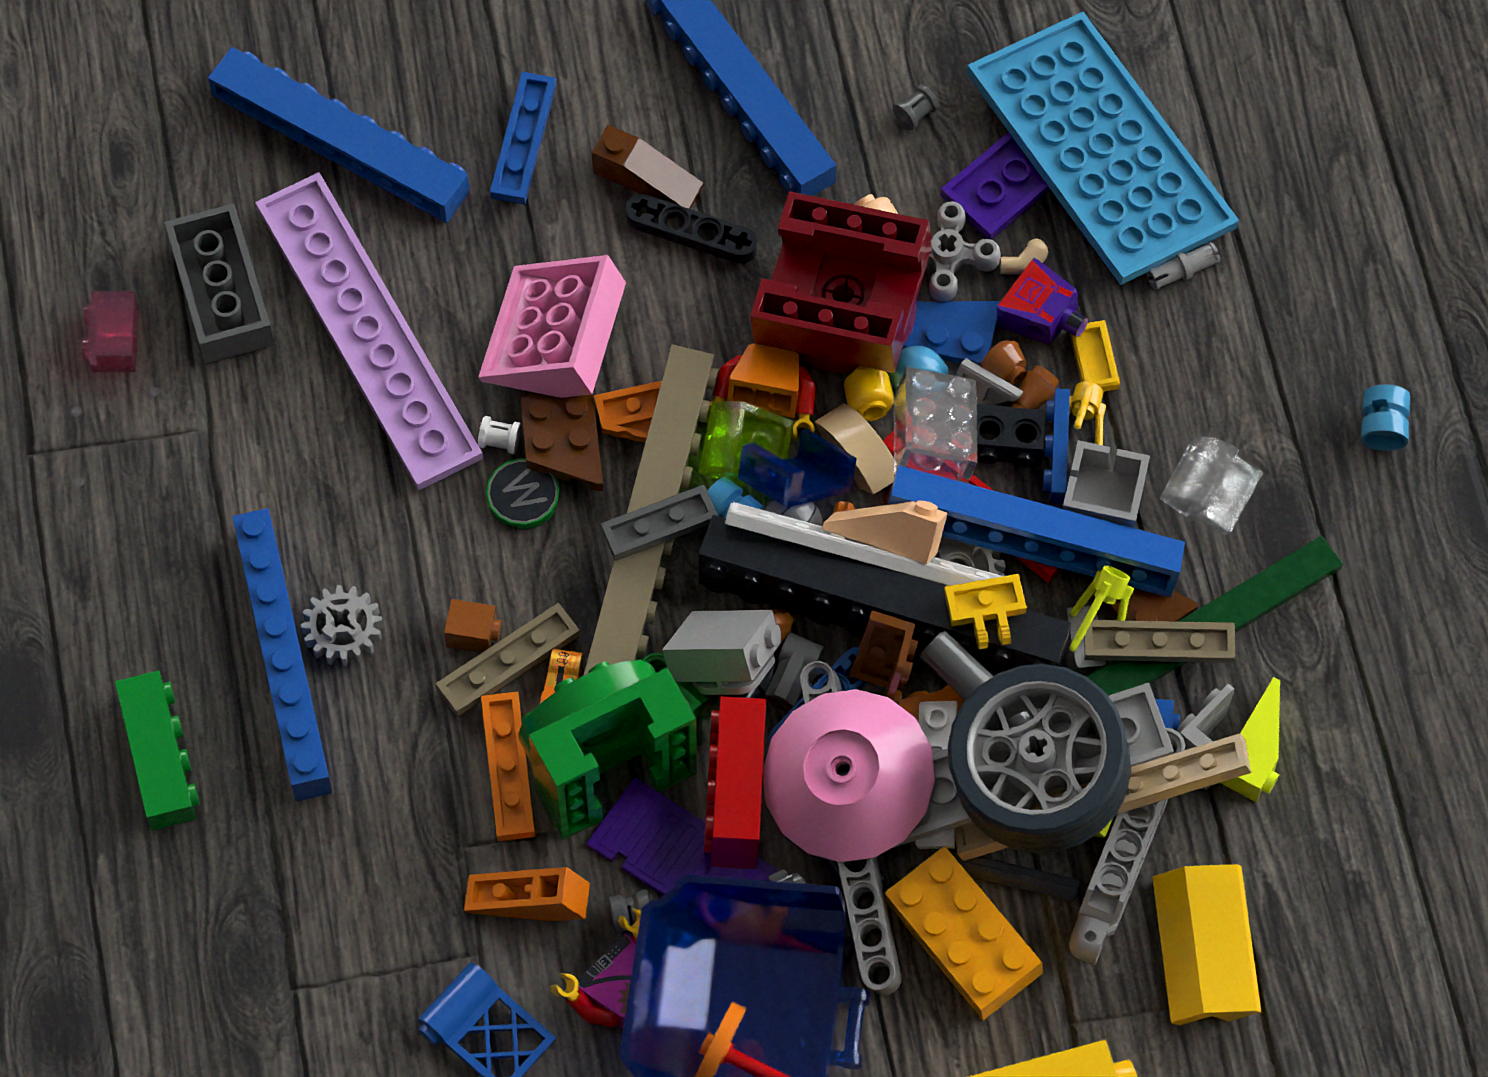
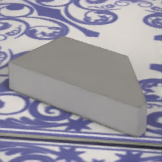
(989, 387)

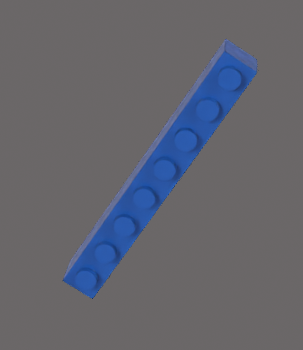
(748, 94)
(339, 134)
(1044, 531)
(282, 655)

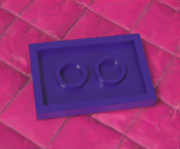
(996, 187)

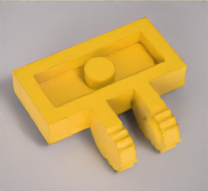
(986, 601)

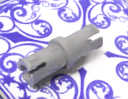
(1183, 266)

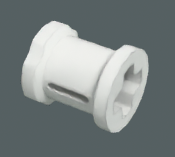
(499, 434)

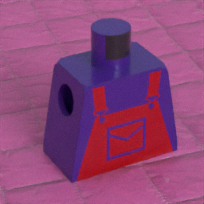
(1040, 305)

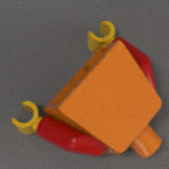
(769, 381)

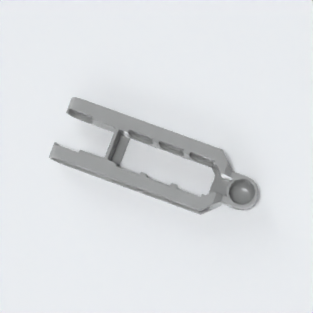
(1109, 893)

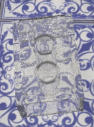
(936, 424)

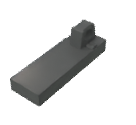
(658, 522)

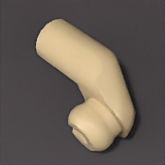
(1016, 265)

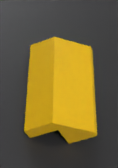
(1206, 943)

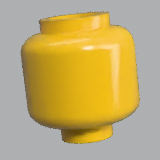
(869, 392)

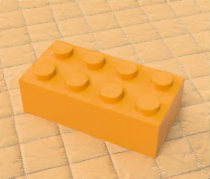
(964, 933)

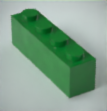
(156, 751)

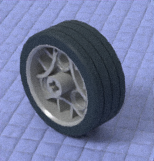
(1039, 758)

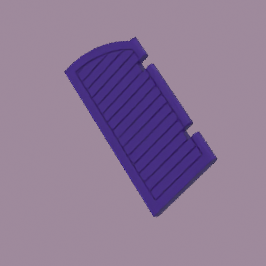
(660, 841)

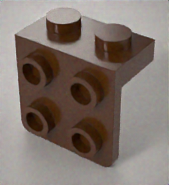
(886, 654)

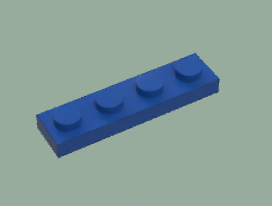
(523, 138)

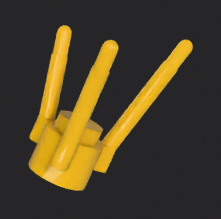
(1086, 404)

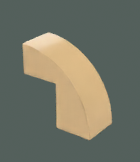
(855, 435)

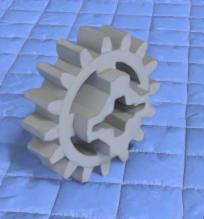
(342, 610)

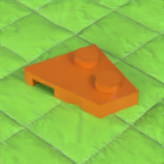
(627, 411)

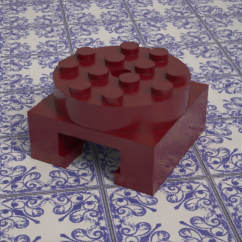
(836, 255)

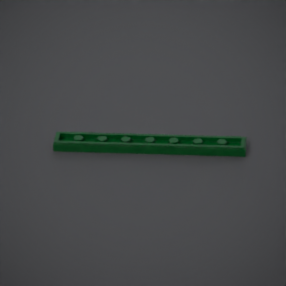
(1238, 606)

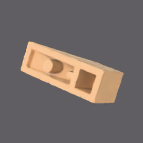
(900, 528)

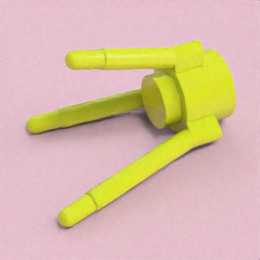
(1109, 586)

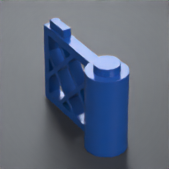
(463, 1006)

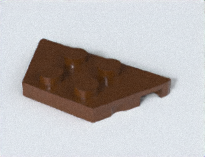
(562, 437)

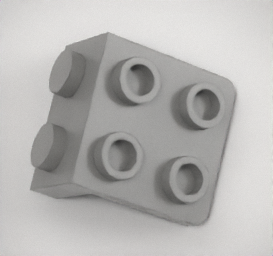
(1196, 728)

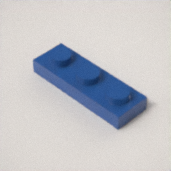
(1057, 446)

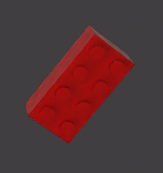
(735, 782)

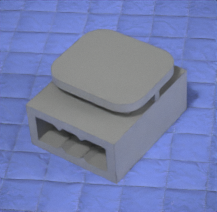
(723, 650)

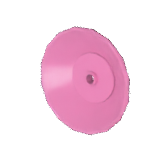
(869, 806)

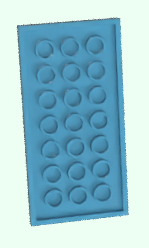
(1102, 147)

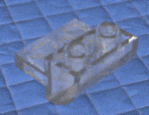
(1211, 483)

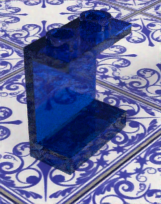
(814, 474)

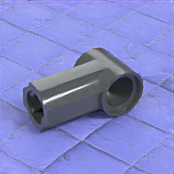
(785, 685)

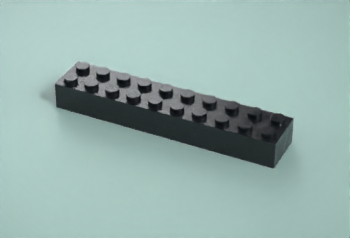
(847, 591)

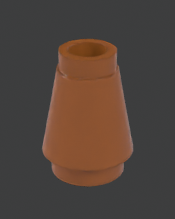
(1036, 387)

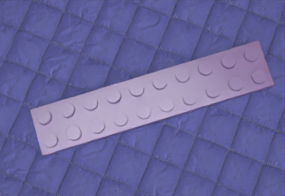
(369, 331)

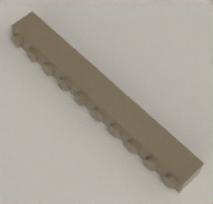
(659, 476)

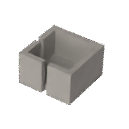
(1104, 492)

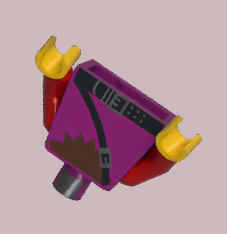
(603, 989)

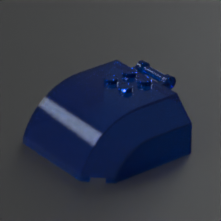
(746, 944)

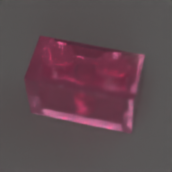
(112, 331)

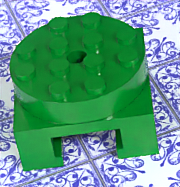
(599, 725)

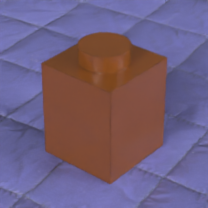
(471, 626)

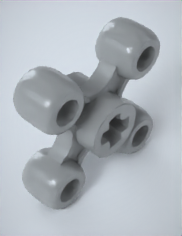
(951, 252)

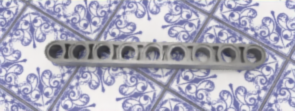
(860, 882)

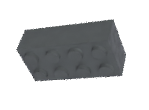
(219, 283)

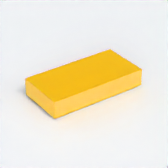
(1095, 356)

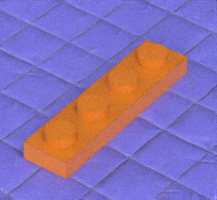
(507, 767)

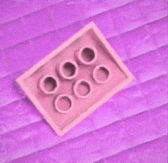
(554, 326)

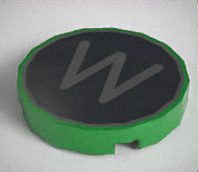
(522, 495)

